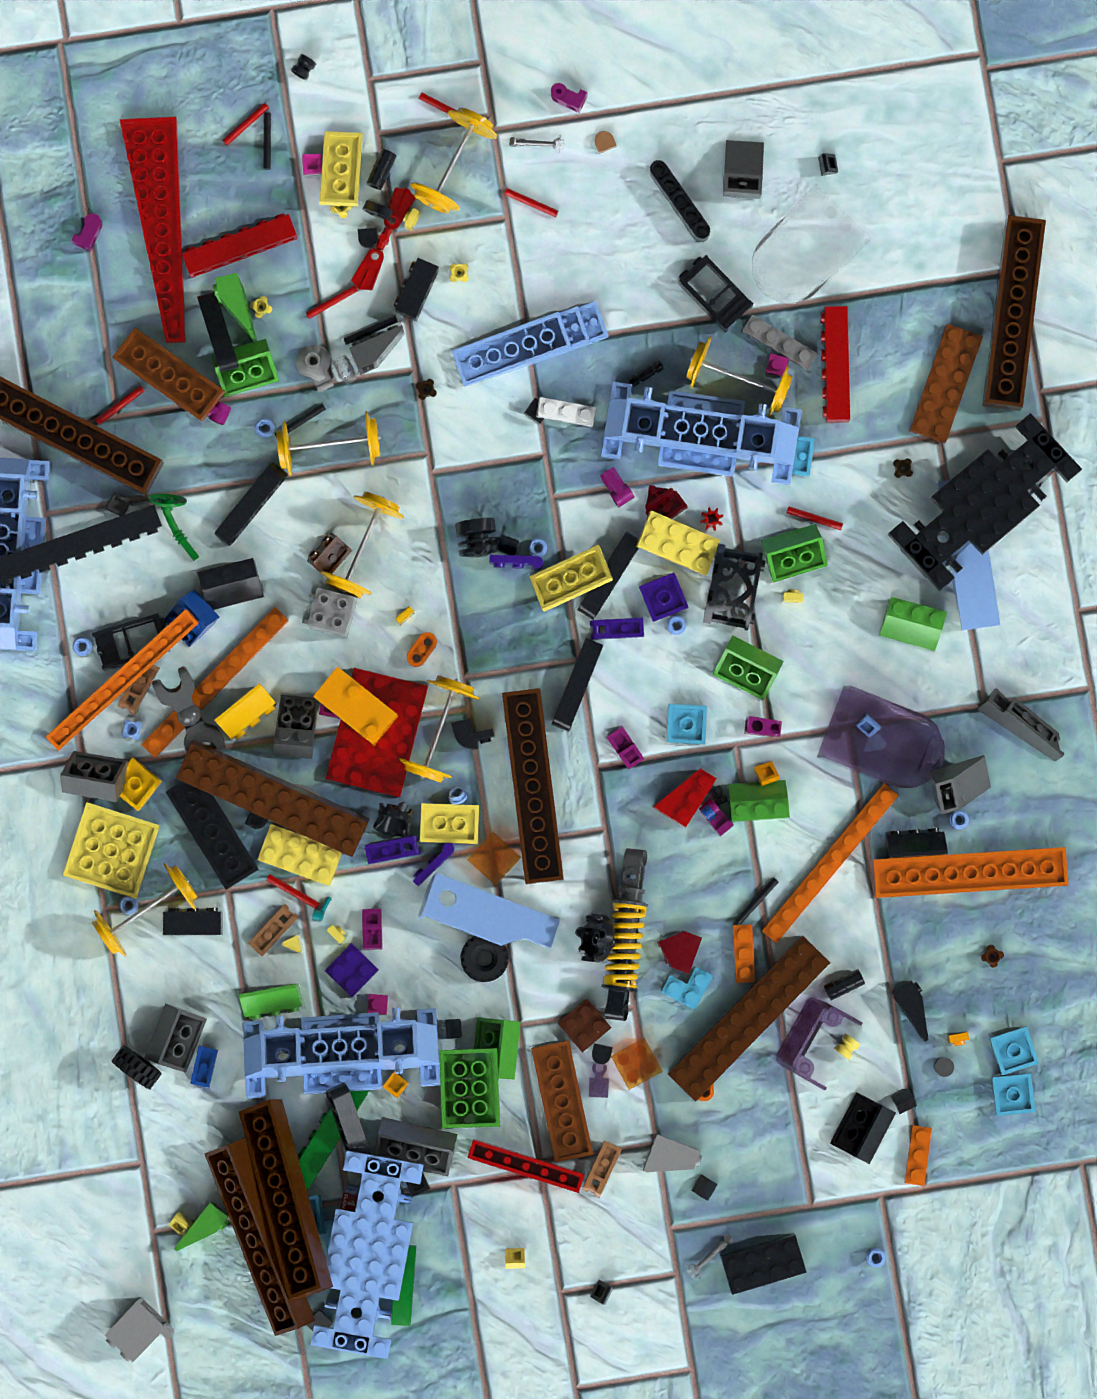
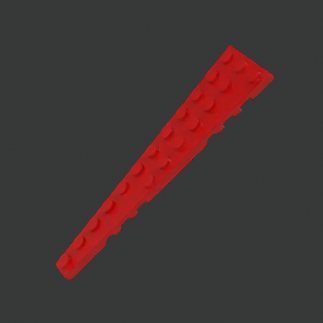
(155, 175)

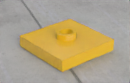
(138, 784)

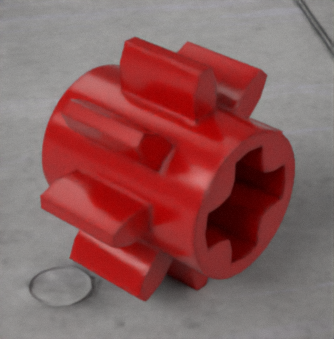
(709, 514)

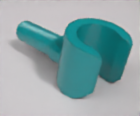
(319, 915)

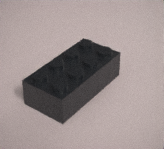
(763, 1264)

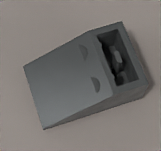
(743, 169)
(372, 352)
(296, 727)
(959, 783)

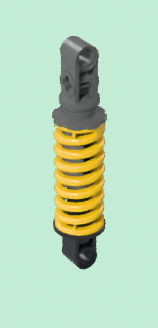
(629, 911)

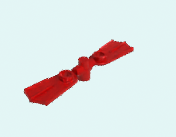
(368, 271)

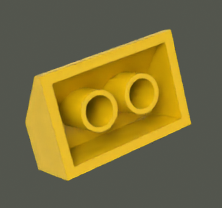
(246, 712)

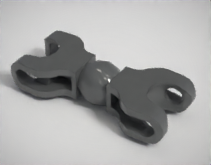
(187, 712)

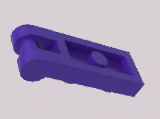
(517, 562)
(617, 628)
(391, 850)
(434, 862)

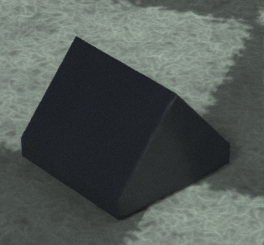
(827, 164)
(904, 1101)
(704, 1187)
(602, 1292)

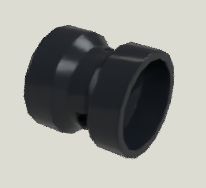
(303, 67)

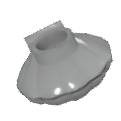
(314, 364)

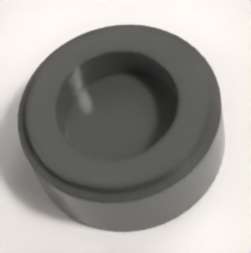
(944, 1067)

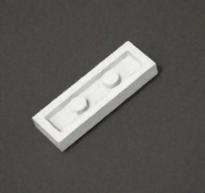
(565, 412)

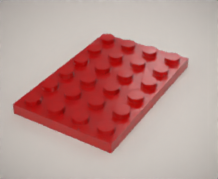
(378, 766)

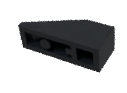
(911, 1003)

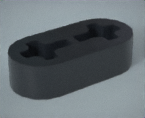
(377, 210)

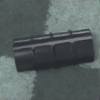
(381, 169)
(844, 984)

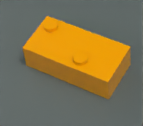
(355, 706)

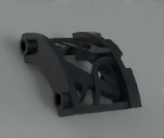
(713, 605)

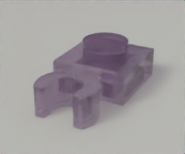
(598, 1086)

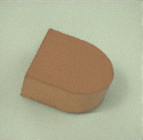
(604, 141)

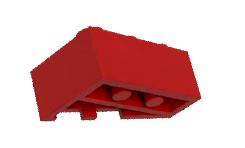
(686, 798)

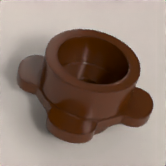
(987, 956)

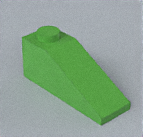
(207, 1223)

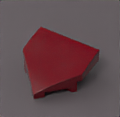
(664, 502)
(680, 950)

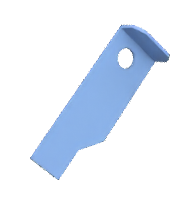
(486, 914)

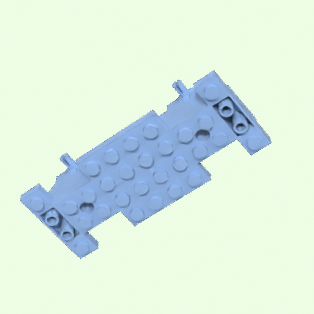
(701, 432)
(17, 534)
(340, 1051)
(367, 1254)

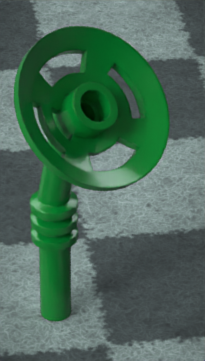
(167, 503)

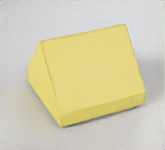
(293, 944)
(181, 1223)

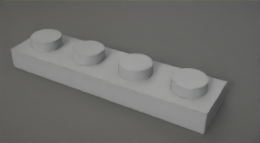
(779, 342)

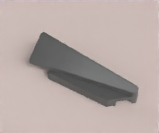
(1023, 723)

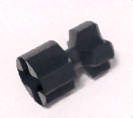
(716, 792)

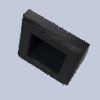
(508, 545)
(453, 1028)

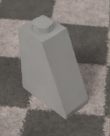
(671, 1156)

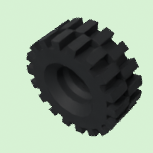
(474, 969)
(136, 1067)

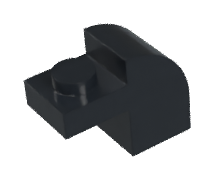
(467, 738)

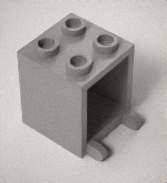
(331, 612)
(137, 1330)

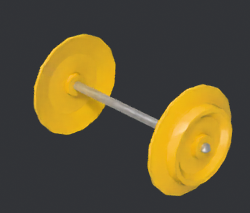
(473, 123)
(698, 361)
(283, 446)
(381, 505)
(453, 686)
(107, 934)

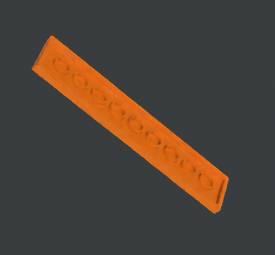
(970, 872)

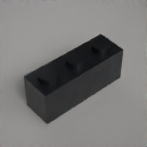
(416, 289)
(193, 922)

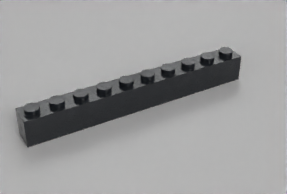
(78, 544)

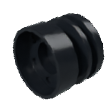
(476, 536)

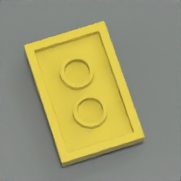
(449, 823)

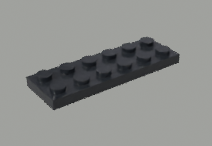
(213, 833)

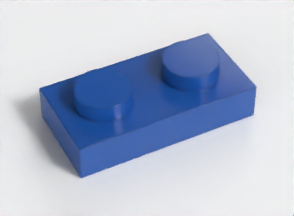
(204, 1066)

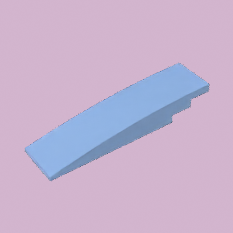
(530, 343)
(974, 588)

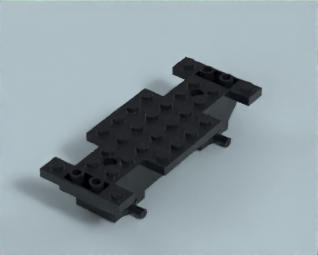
(984, 502)

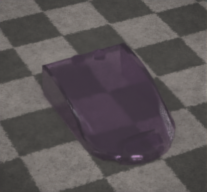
(896, 754)

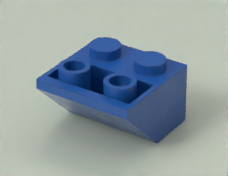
(200, 610)

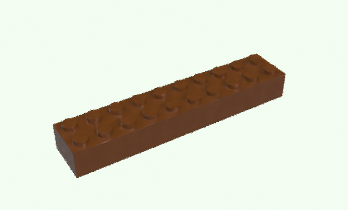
(1014, 313)
(78, 438)
(532, 786)
(272, 798)
(748, 1018)
(285, 1199)
(243, 1202)

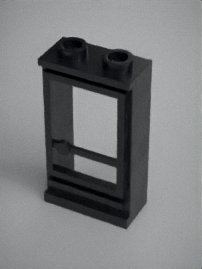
(730, 312)
(106, 644)

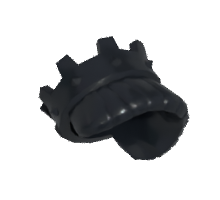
(394, 819)

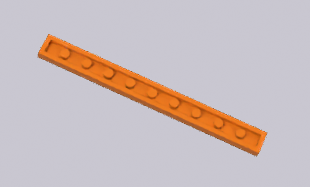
(219, 678)
(122, 679)
(830, 863)

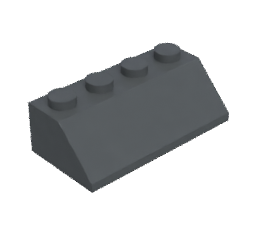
(416, 1145)

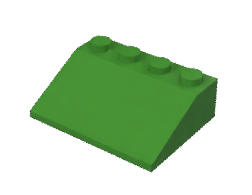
(232, 296)
(469, 1088)

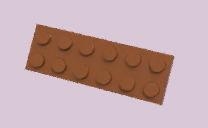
(168, 374)
(946, 383)
(562, 1101)

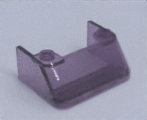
(802, 1034)

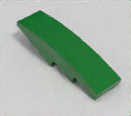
(403, 1308)

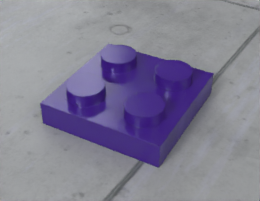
(663, 597)
(351, 970)

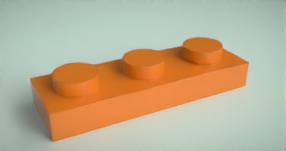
(743, 953)
(918, 1155)

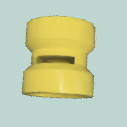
(847, 1046)

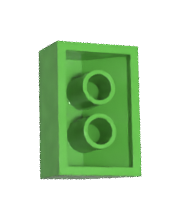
(254, 369)
(794, 553)
(913, 623)
(748, 667)
(758, 802)
(271, 1001)
(504, 1037)

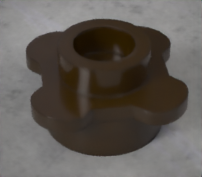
(426, 384)
(902, 463)

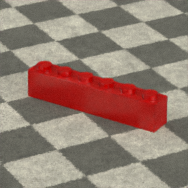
(239, 245)
(836, 364)
(526, 1165)

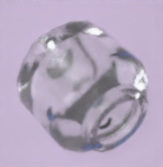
(344, 369)

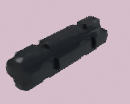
(645, 373)

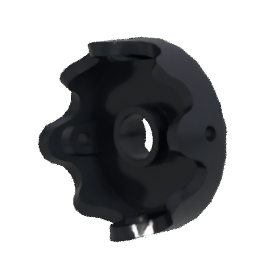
(596, 938)

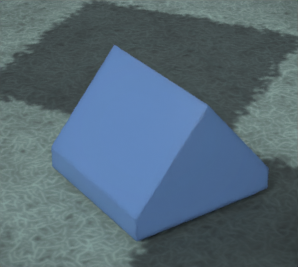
(868, 725)

